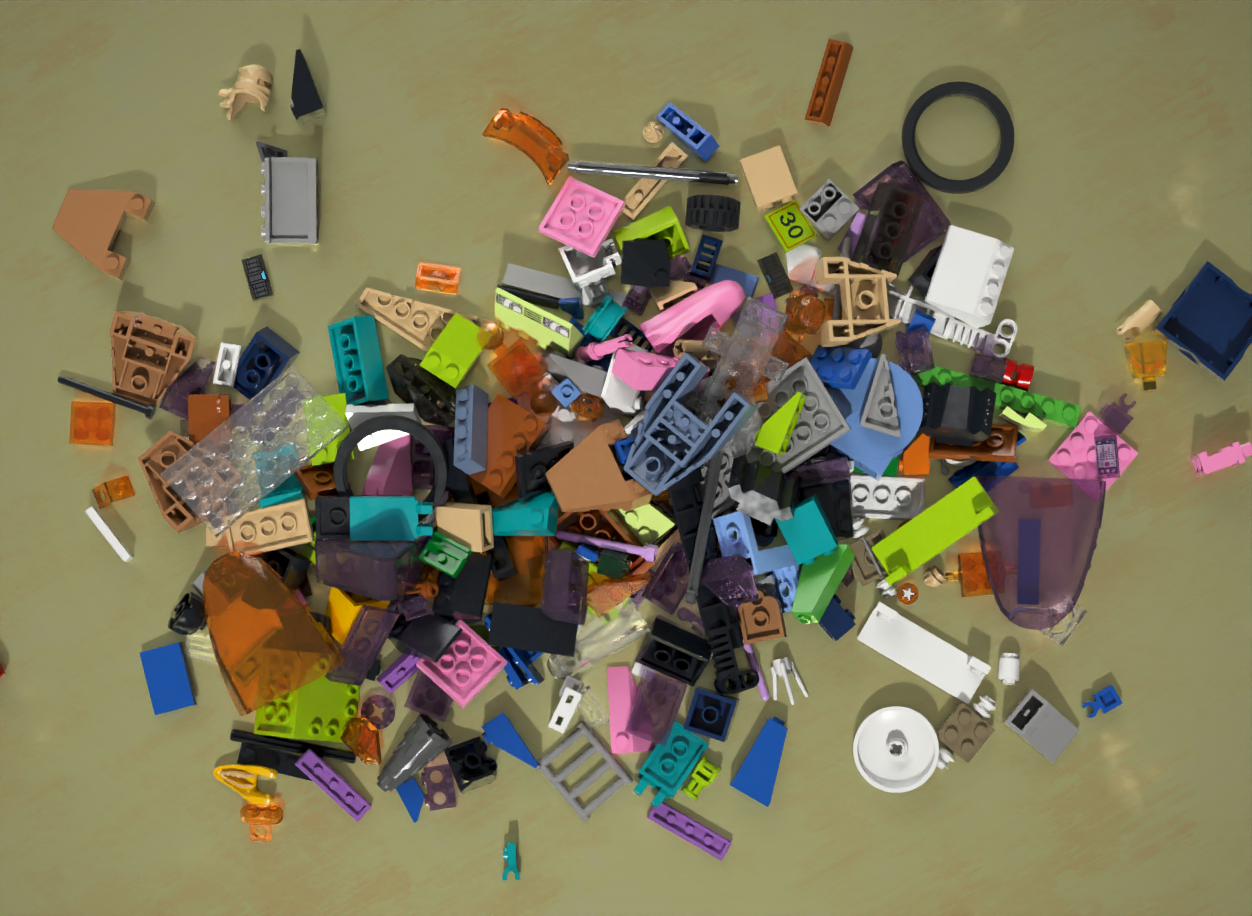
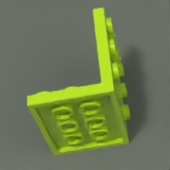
(310, 712)

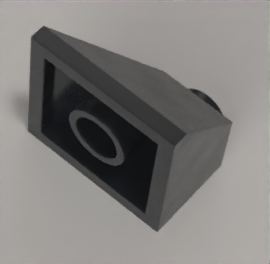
(645, 263)

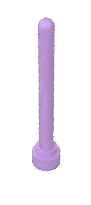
(648, 552)
(753, 662)

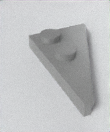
(880, 407)

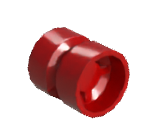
(1023, 375)

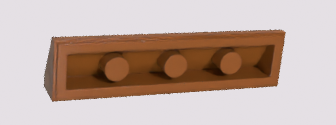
(829, 82)

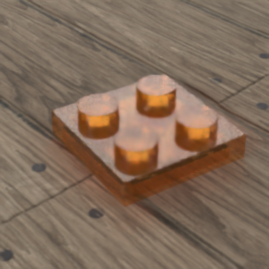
(92, 423)

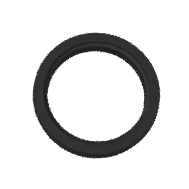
(972, 91)
(399, 423)

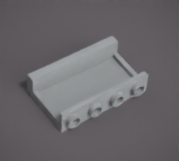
(290, 200)

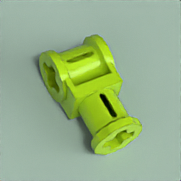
(701, 776)

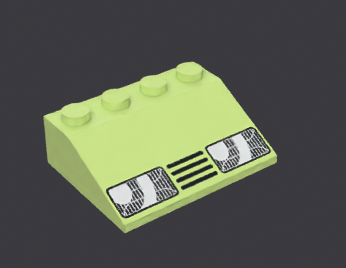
(536, 324)

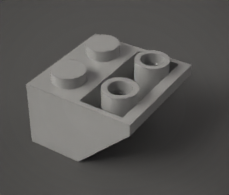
(828, 210)

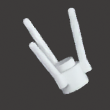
(782, 668)

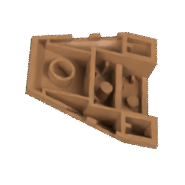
(147, 355)
(153, 463)

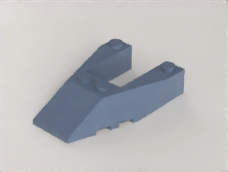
(675, 440)

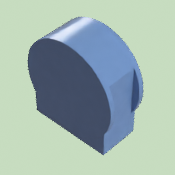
(869, 448)

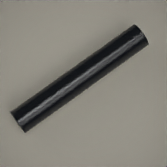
(532, 297)

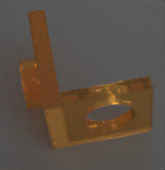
(113, 491)

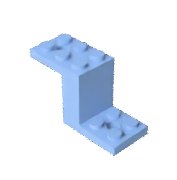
(770, 561)

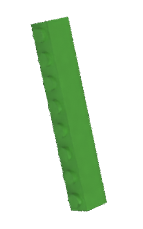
(1018, 400)

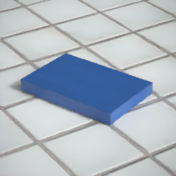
(168, 678)

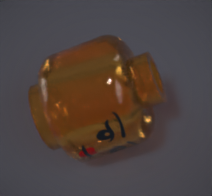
(587, 407)

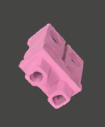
(1230, 455)

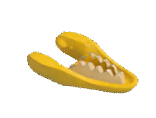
(243, 780)

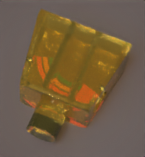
(1147, 362)

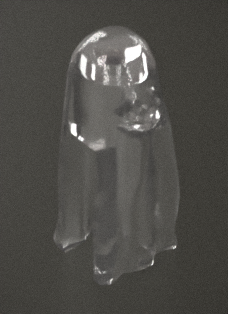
(599, 639)

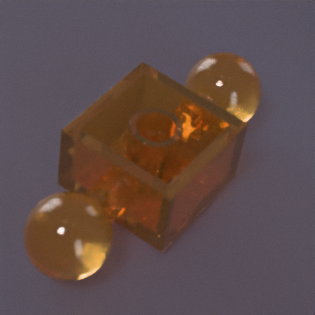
(491, 337)

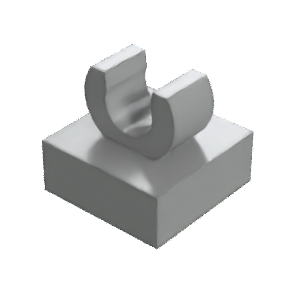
(596, 292)

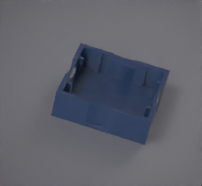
(1210, 322)

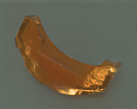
(532, 139)

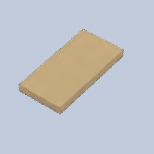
(271, 528)

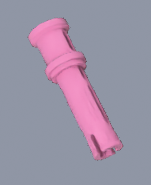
(596, 350)

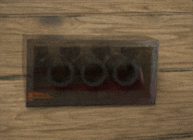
(888, 228)

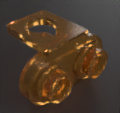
(261, 816)

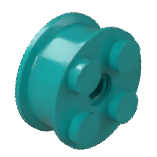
(604, 319)

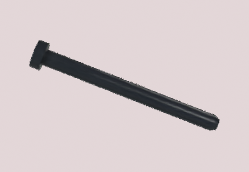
(149, 411)

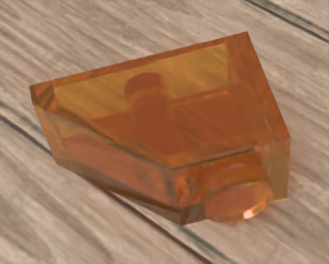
(363, 740)

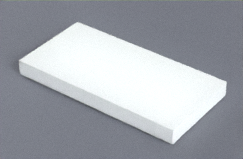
(888, 498)

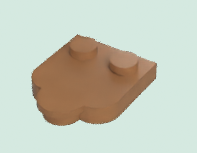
(761, 619)

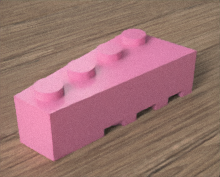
(644, 369)

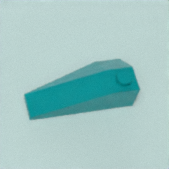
(527, 517)

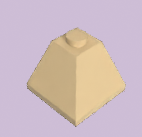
(668, 296)

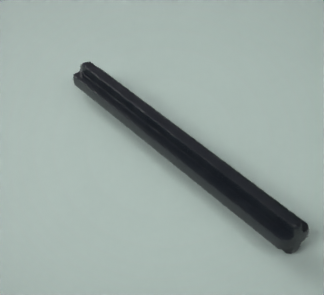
(292, 746)

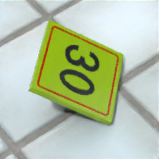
(790, 226)

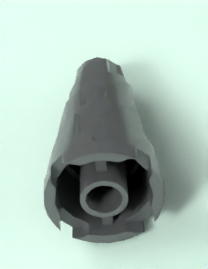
(418, 747)

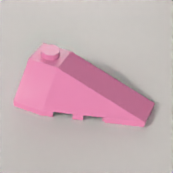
(391, 469)
(621, 697)

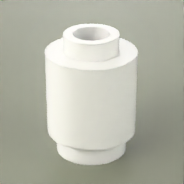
(1009, 668)

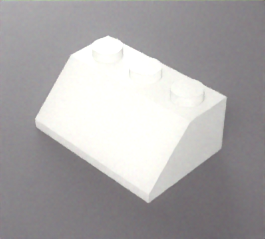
(619, 395)

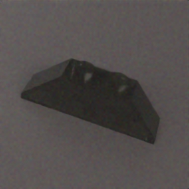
(430, 394)

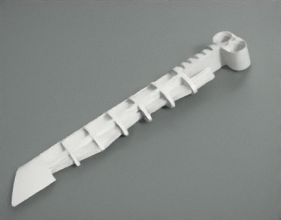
(903, 306)

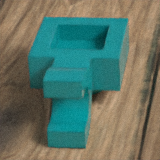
(510, 854)

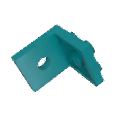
(286, 492)

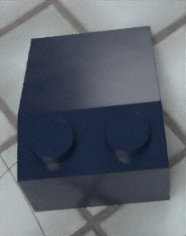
(263, 362)

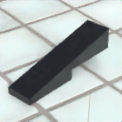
(503, 563)

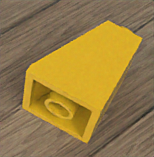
(344, 608)

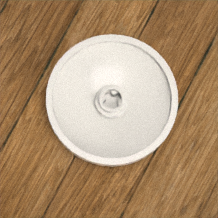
(896, 749)

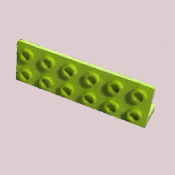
(934, 530)

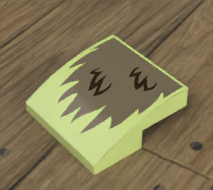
(1027, 423)

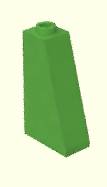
(819, 583)

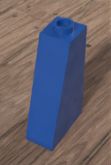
(760, 767)

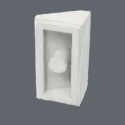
(227, 365)

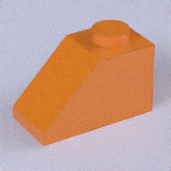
(916, 458)

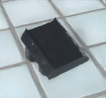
(471, 764)

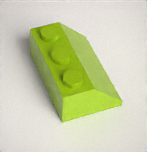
(658, 225)

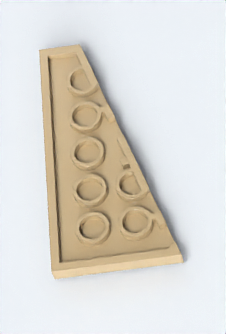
(411, 319)

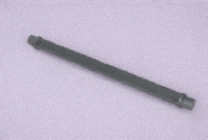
(652, 172)
(703, 529)

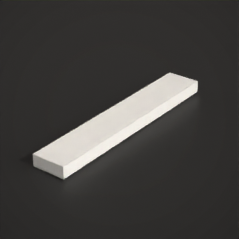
(551, 285)

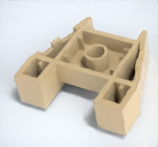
(862, 300)

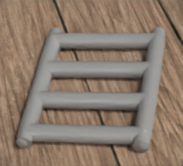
(610, 762)

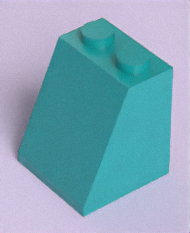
(808, 531)

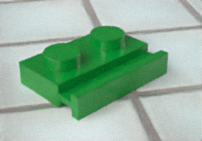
(445, 555)

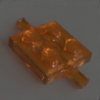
(971, 575)

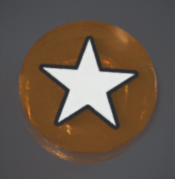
(907, 593)

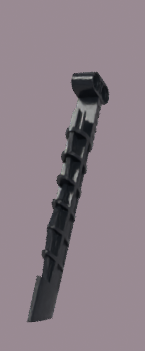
(717, 618)

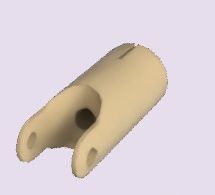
(1139, 321)
(691, 347)

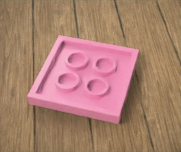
(581, 217)
(1077, 456)
(464, 666)

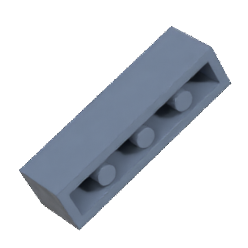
(471, 429)

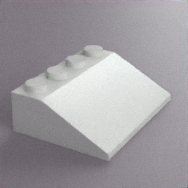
(969, 276)

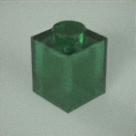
(614, 563)

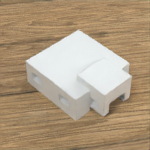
(586, 269)
(565, 709)

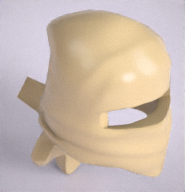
(251, 87)

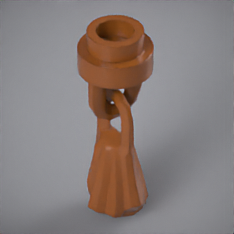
(427, 589)

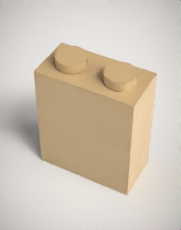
(768, 178)
(466, 524)

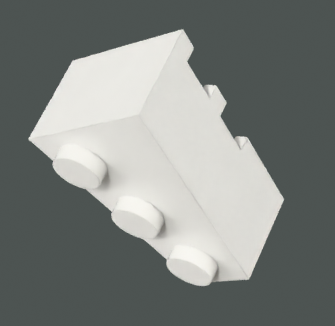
(360, 414)

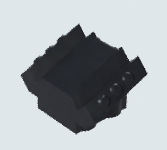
(957, 414)
(762, 491)

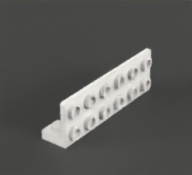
(923, 653)

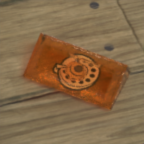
(437, 278)

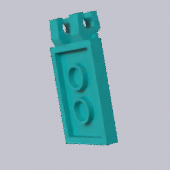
(388, 518)
(670, 764)

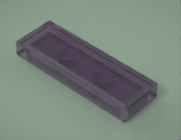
(820, 472)

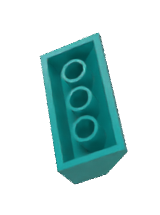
(358, 359)

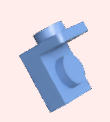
(565, 391)

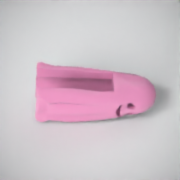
(694, 316)

